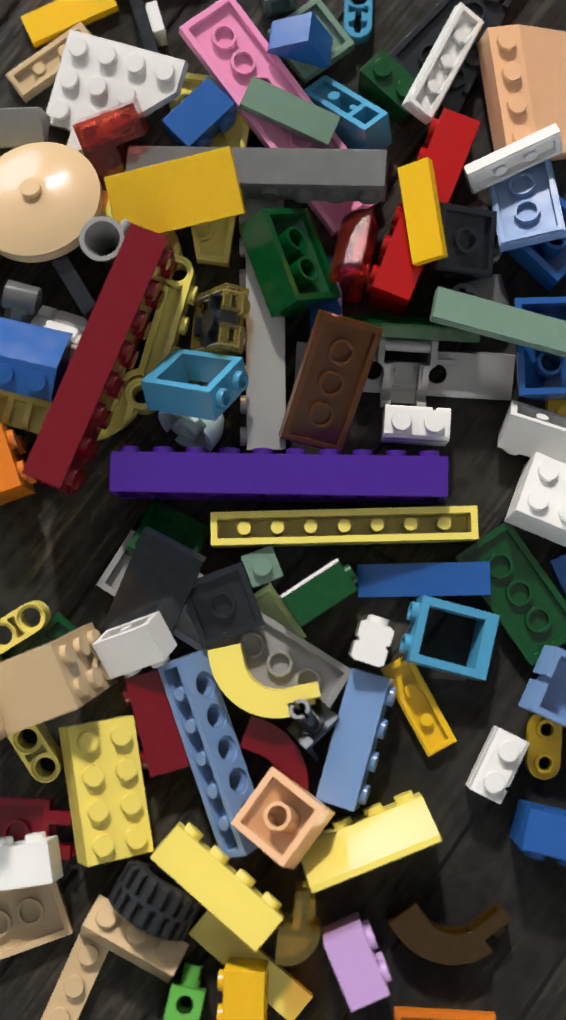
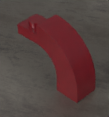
(276, 745)

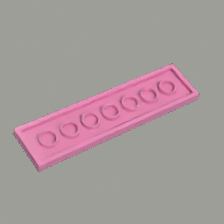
(232, 54)

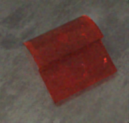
(354, 252)

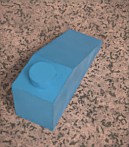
(360, 122)

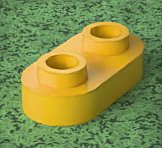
(543, 746)

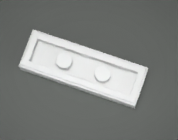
(513, 158)

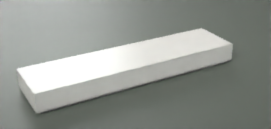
(443, 63)

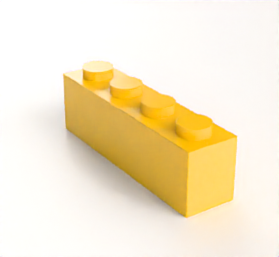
(244, 989)

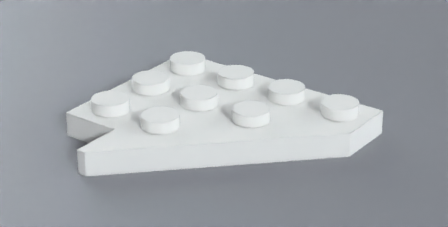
(107, 73)

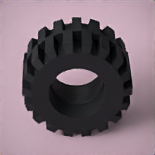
(153, 901)

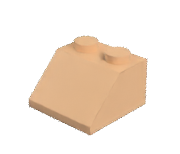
(282, 818)

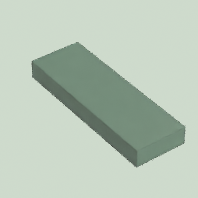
(289, 112)

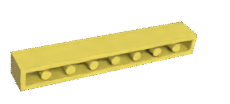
(344, 526)

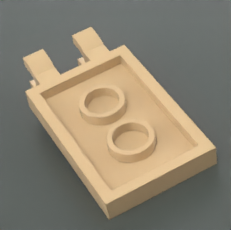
(32, 918)

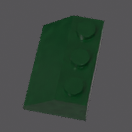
(288, 260)

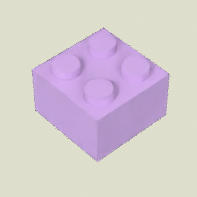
(356, 964)

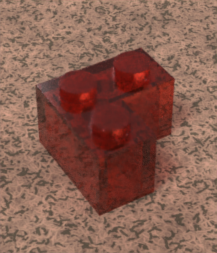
(104, 133)

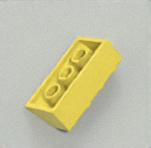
(369, 840)
(218, 885)

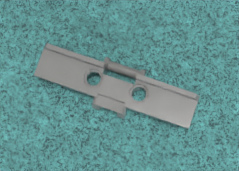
(405, 382)

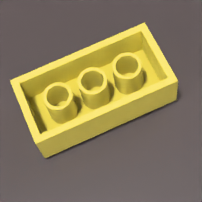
(105, 790)

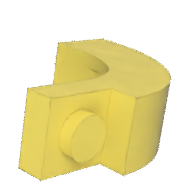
(242, 689)

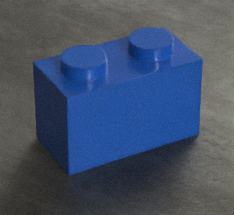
(200, 116)

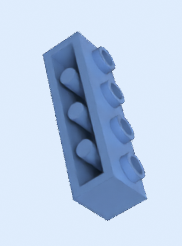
(355, 739)

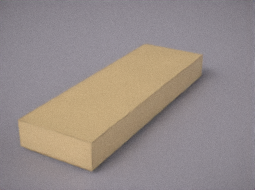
(41, 68)

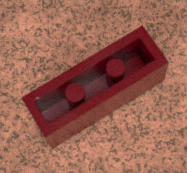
(155, 724)

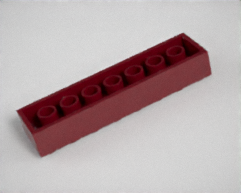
(101, 361)

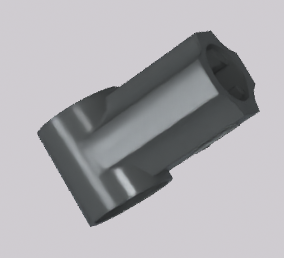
(21, 301)

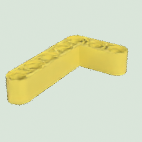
(46, 745)

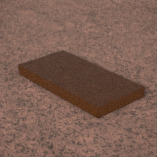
(330, 381)

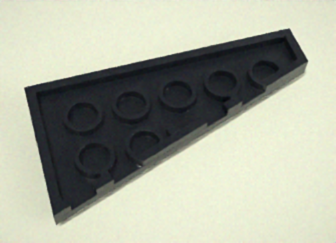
(416, 46)

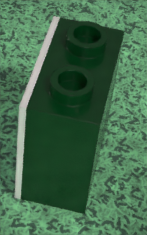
(320, 591)

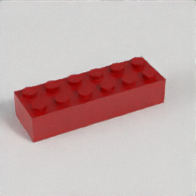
(396, 277)

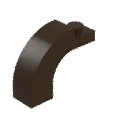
(443, 943)

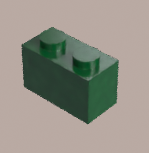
(387, 86)

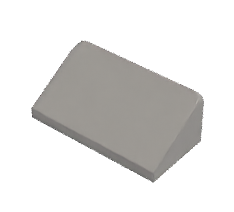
(23, 126)

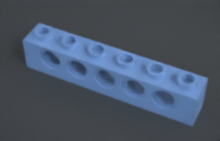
(210, 746)

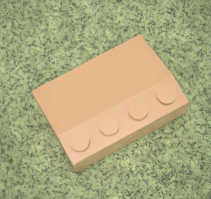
(523, 82)

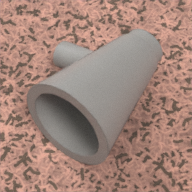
(102, 234)

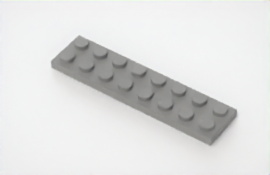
(271, 651)

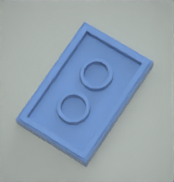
(527, 208)

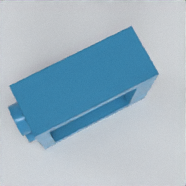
(168, 390)
(480, 647)

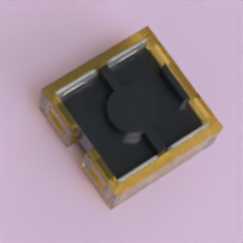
(220, 320)

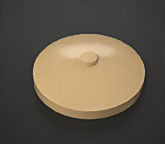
(45, 200)

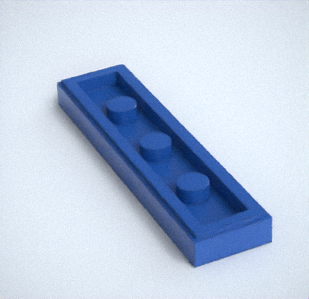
(424, 579)

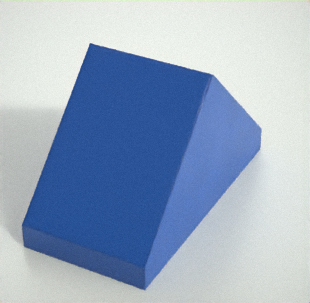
(301, 40)

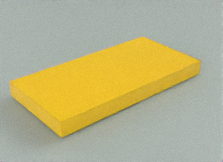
(178, 192)

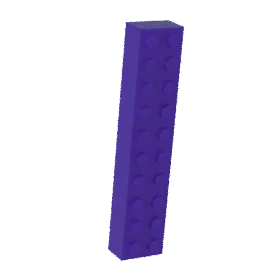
(279, 476)

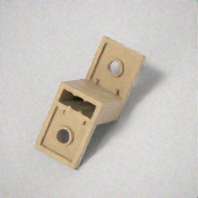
(51, 680)

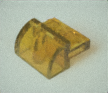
(300, 931)

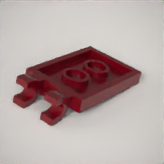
(33, 815)

